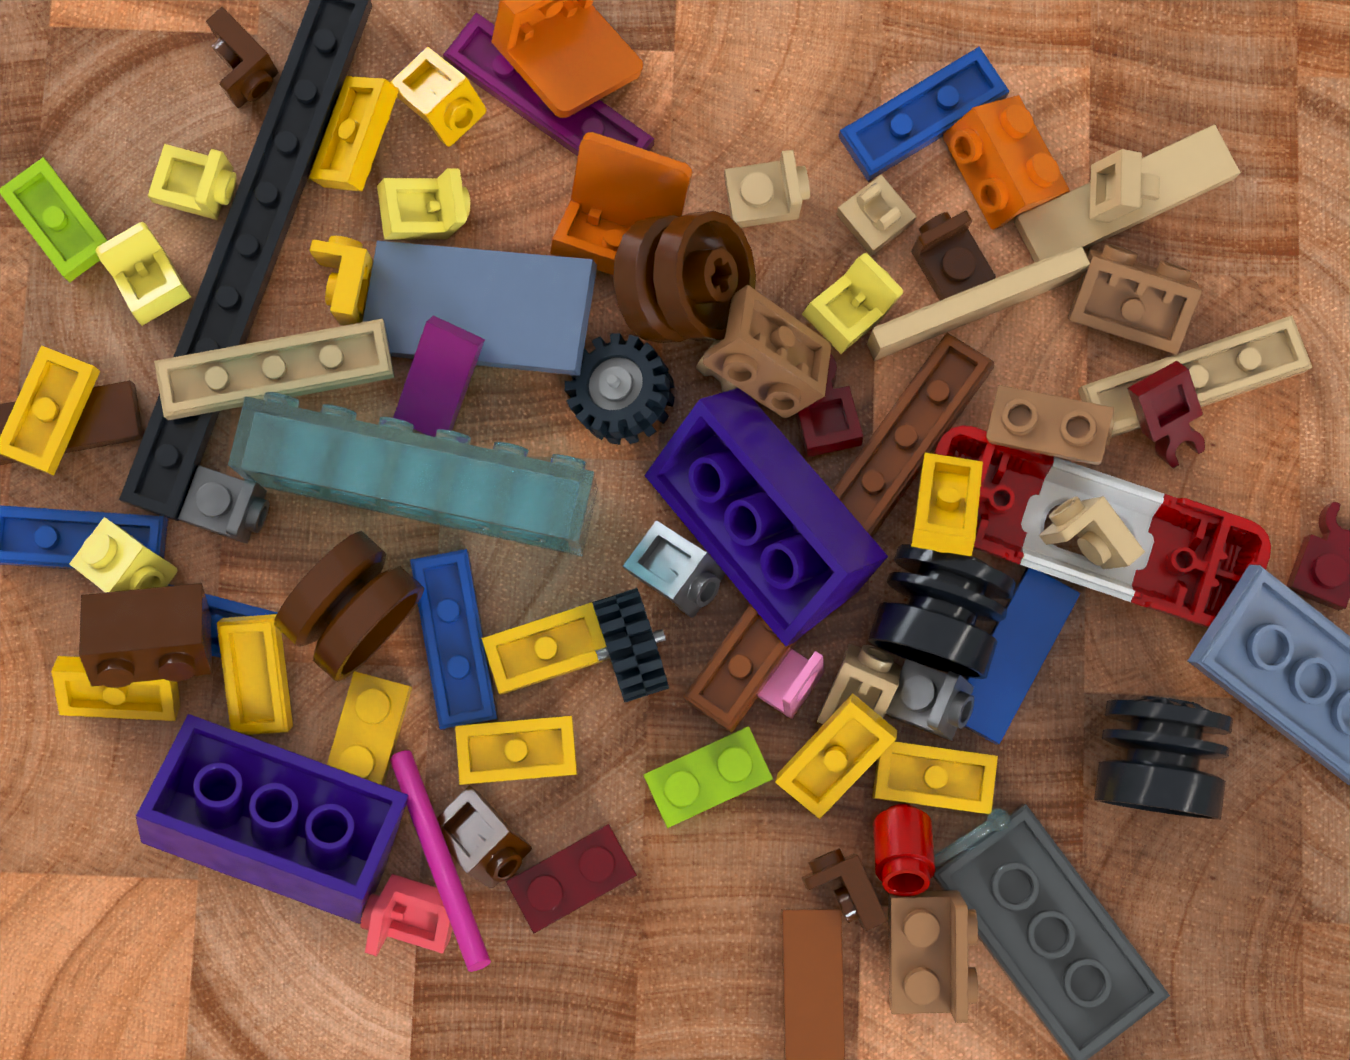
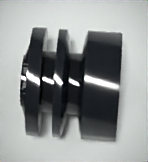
(943, 605)
(1164, 758)

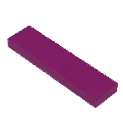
(485, 66)

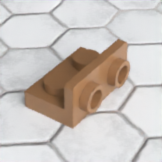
(1136, 299)
(770, 355)
(1050, 425)
(930, 954)

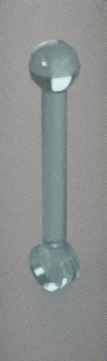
(997, 820)

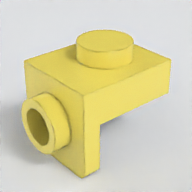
(193, 181)
(423, 206)
(143, 273)
(853, 303)
(120, 561)

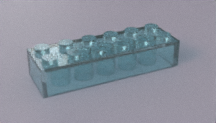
(415, 474)

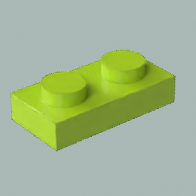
(54, 218)
(708, 777)

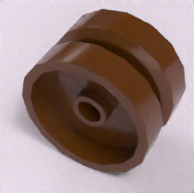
(680, 275)
(348, 605)

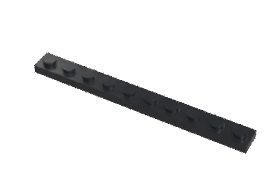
(251, 238)

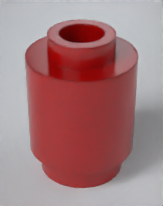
(904, 850)

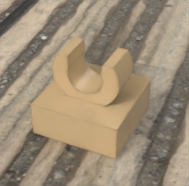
(1119, 186)
(876, 215)

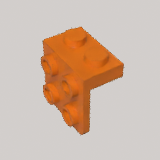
(564, 51)
(611, 192)

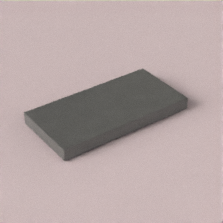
(1052, 936)

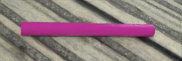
(440, 862)

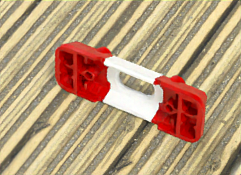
(1189, 547)

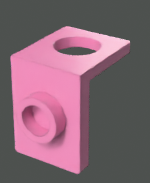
(792, 682)

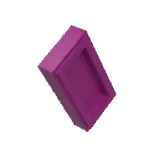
(438, 376)

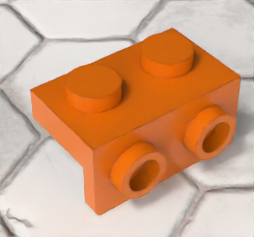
(1004, 160)

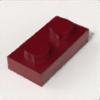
(571, 878)

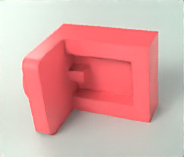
(406, 913)

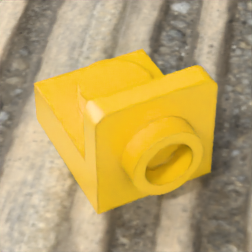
(439, 96)
(349, 287)

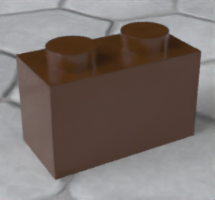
(145, 635)

